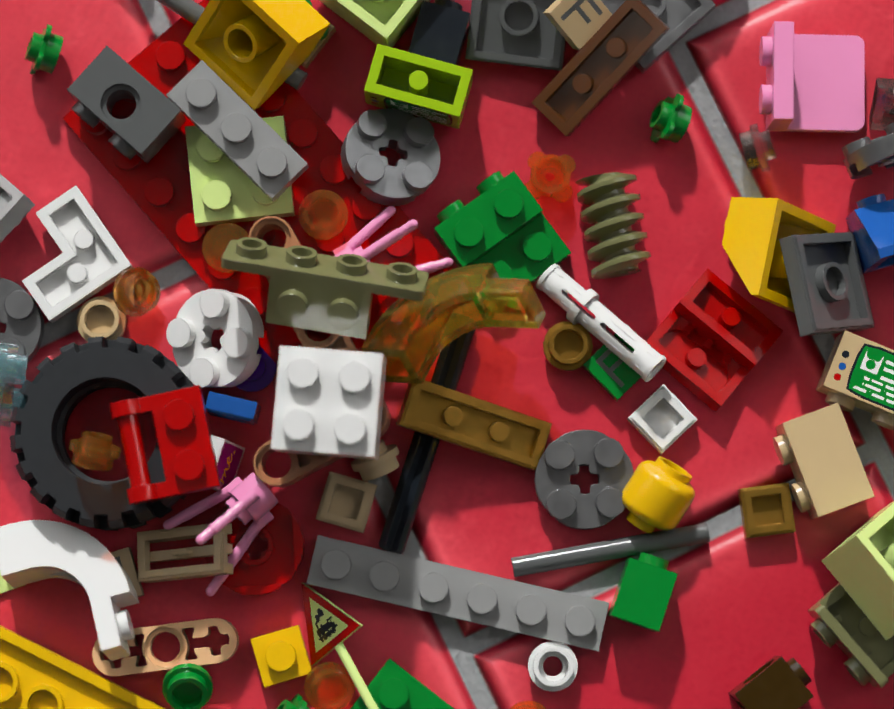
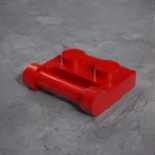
(182, 441)

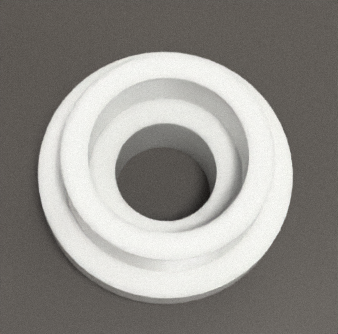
(568, 670)

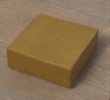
(766, 510)

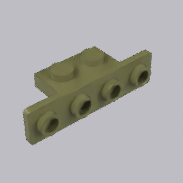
(322, 289)

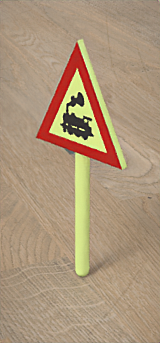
(327, 630)

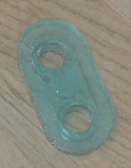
(12, 372)

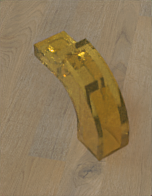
(453, 304)

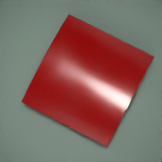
(713, 339)

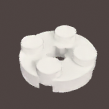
(192, 334)

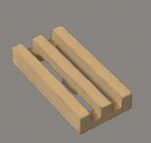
(219, 549)

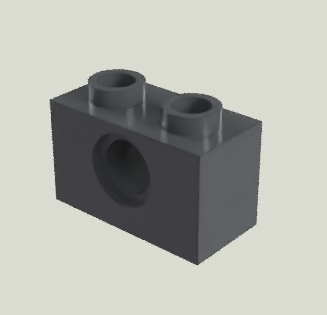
(111, 80)

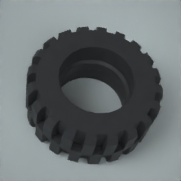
(43, 423)

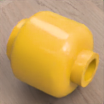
(658, 495)

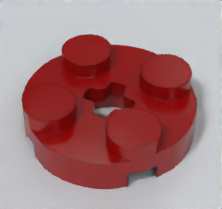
(276, 564)

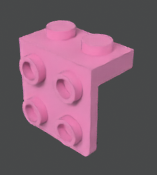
(812, 81)

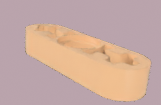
(205, 655)

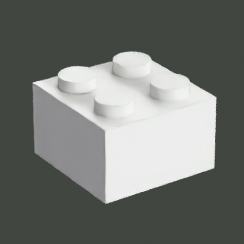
(328, 402)

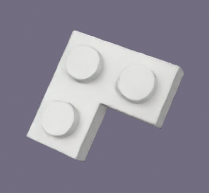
(88, 257)

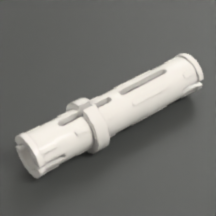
(558, 285)

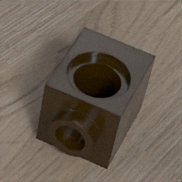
(774, 686)

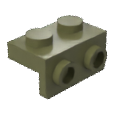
(844, 624)

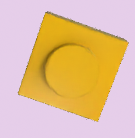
(281, 655)

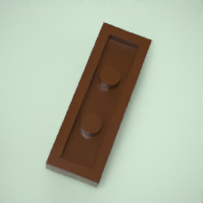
(600, 65)

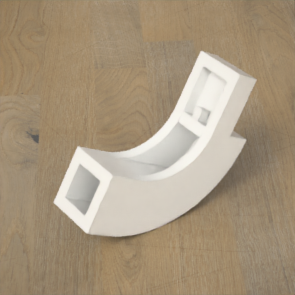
(57, 550)

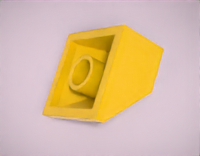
(256, 42)
(754, 244)

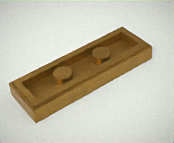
(474, 424)

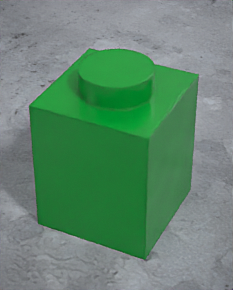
(643, 592)

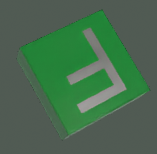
(611, 371)

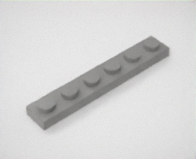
(458, 593)

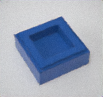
(232, 408)

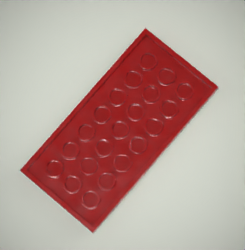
(165, 191)

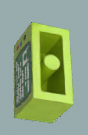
(418, 86)

